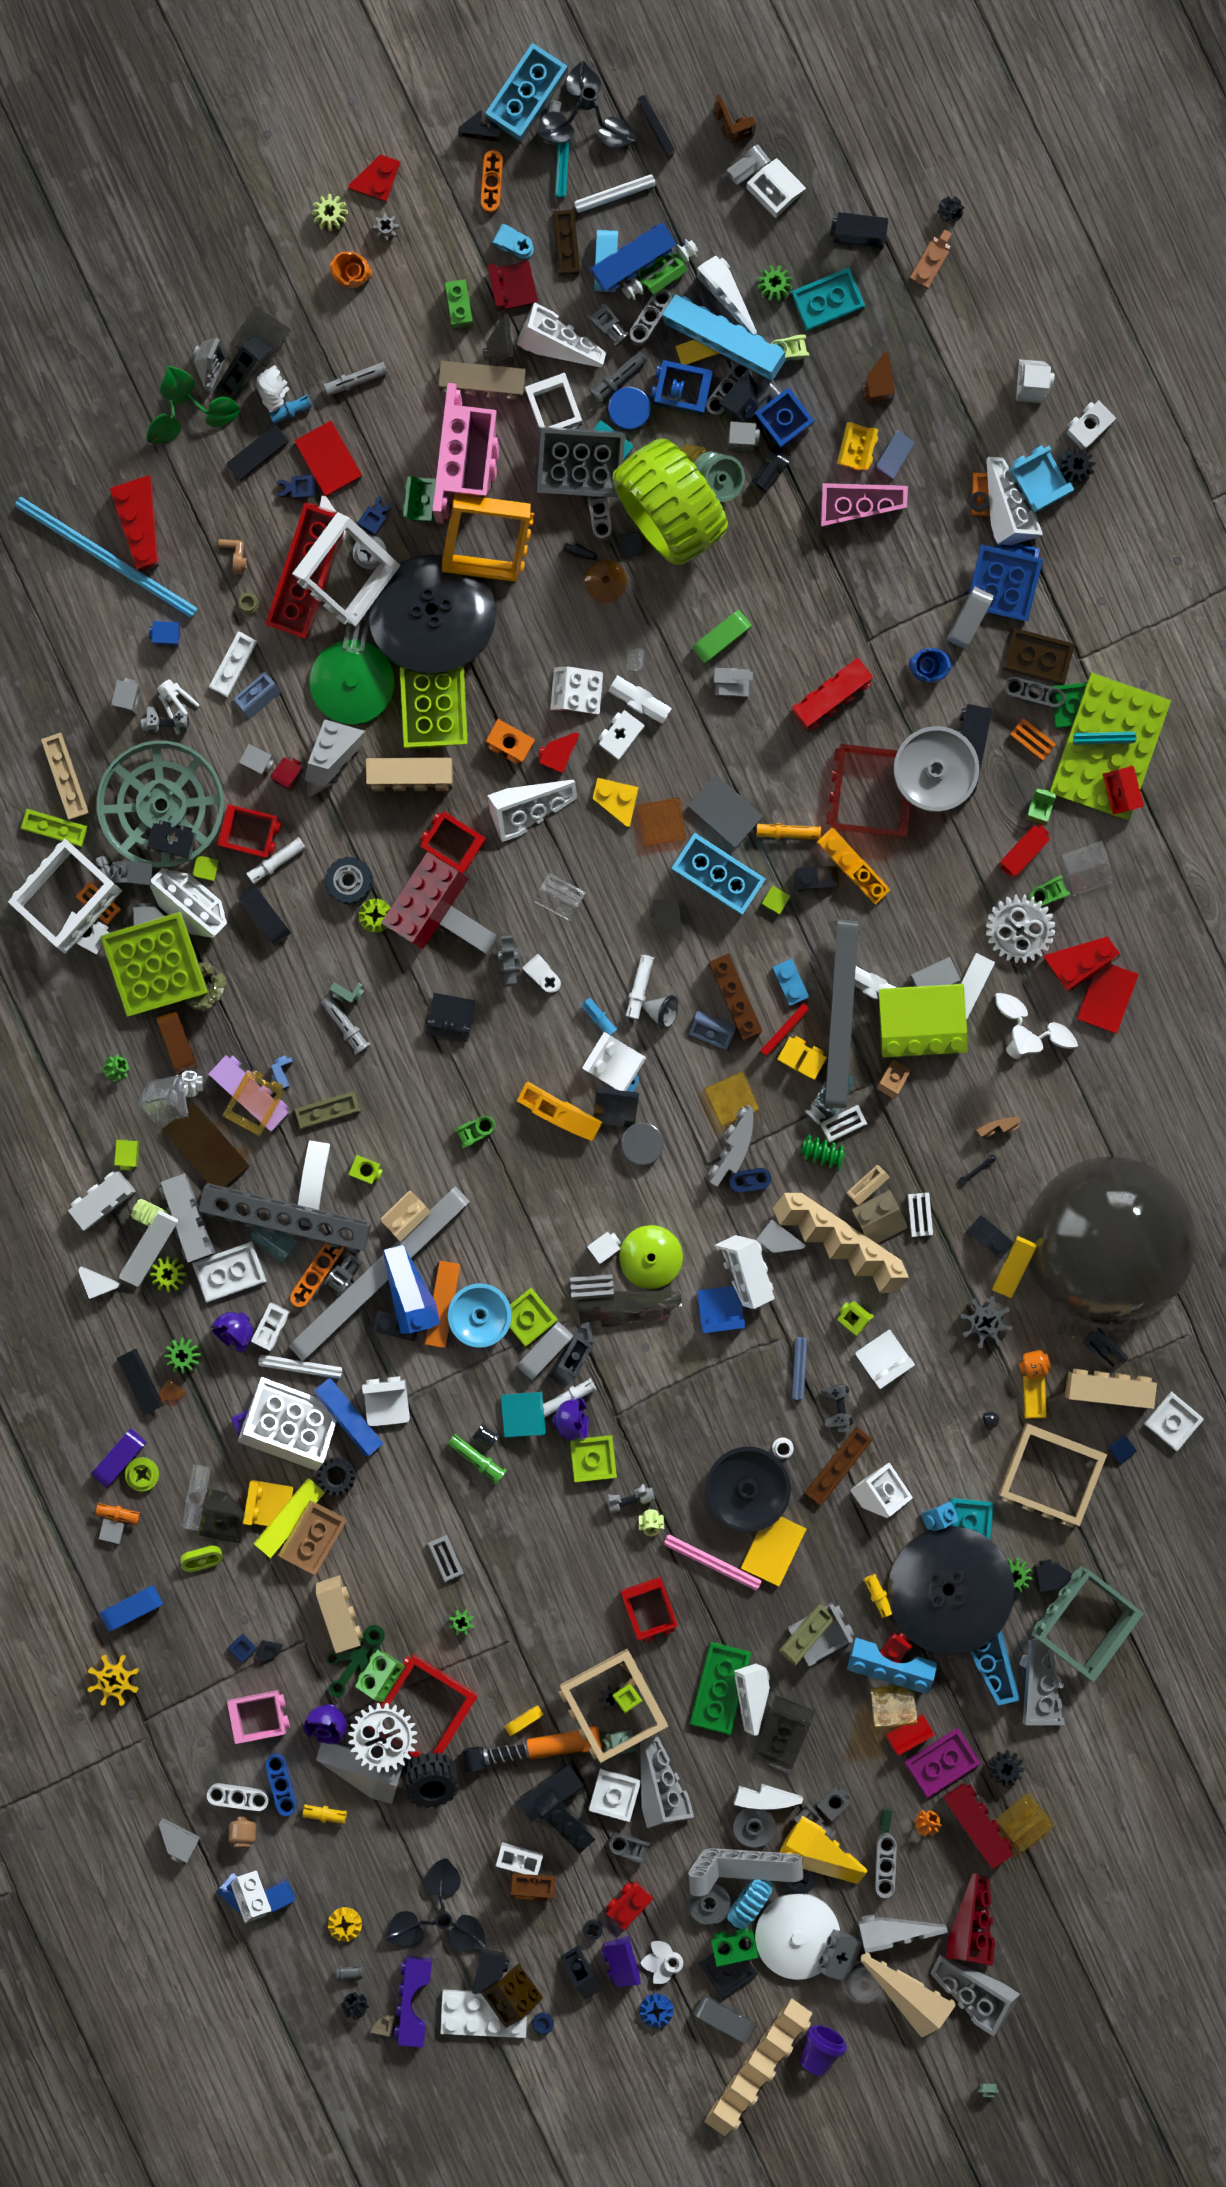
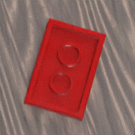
(328, 458)
(1108, 998)

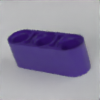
(118, 1458)

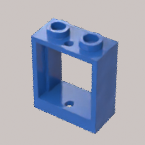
(677, 405)

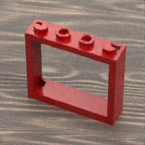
(470, 1695)

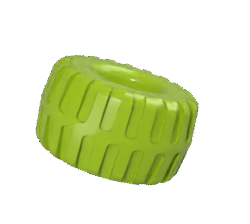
(670, 501)

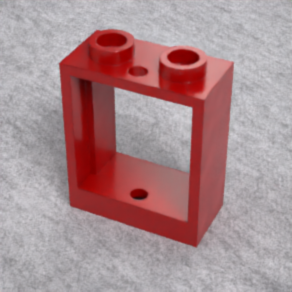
(228, 826)
(1024, 851)
(470, 854)
(641, 1588)

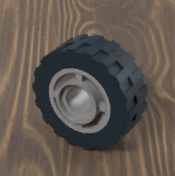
(337, 874)

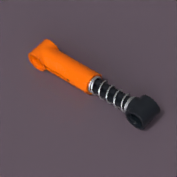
(540, 1747)

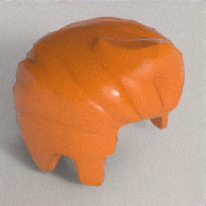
(350, 269)

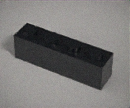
(975, 728)

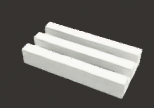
(859, 1115)
(920, 1214)

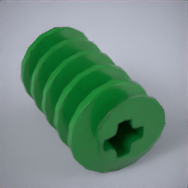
(822, 1152)

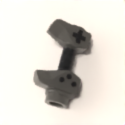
(842, 1420)

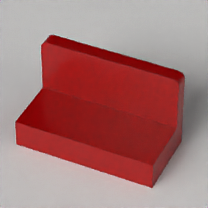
(1123, 790)
(909, 1736)

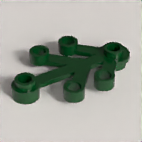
(358, 1657)

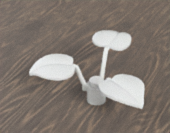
(1023, 1040)

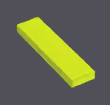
(287, 1518)

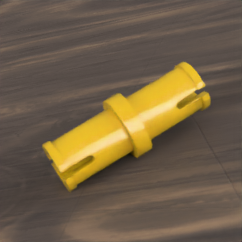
(878, 1595)
(324, 1814)

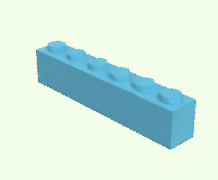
(724, 337)

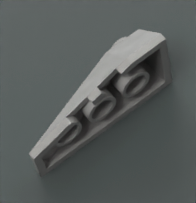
(342, 1762)
(660, 1792)

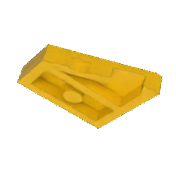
(616, 799)

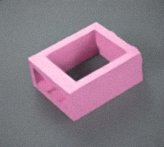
(236, 1721)

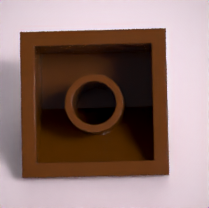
(879, 382)

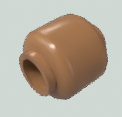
(242, 1832)

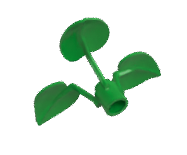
(177, 388)

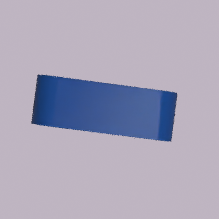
(131, 1608)
(281, 1773)

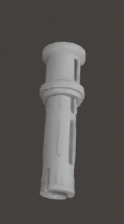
(350, 1032)

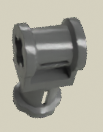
(606, 322)
(342, 1274)
(815, 1817)

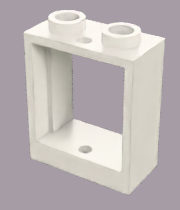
(548, 385)

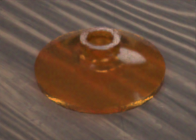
(605, 591)

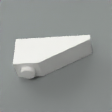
(752, 1692)

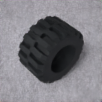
(430, 1779)

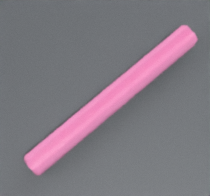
(712, 1562)

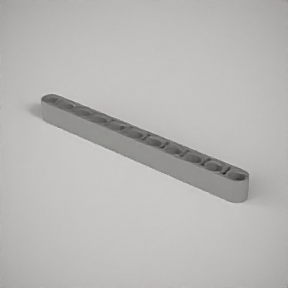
(376, 1276)

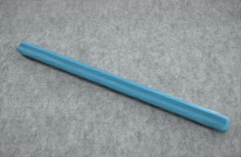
(106, 557)

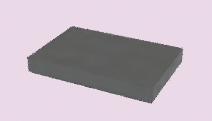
(725, 811)

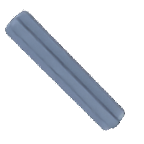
(799, 1368)

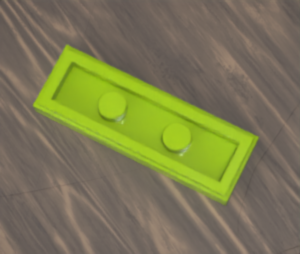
(54, 827)

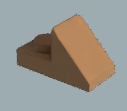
(893, 1079)

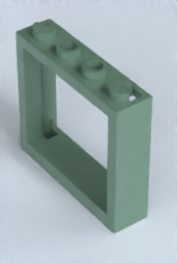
(1110, 1643)

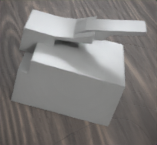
(732, 682)

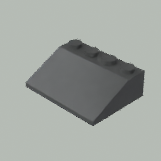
(578, 461)

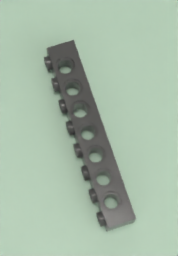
(359, 1228)

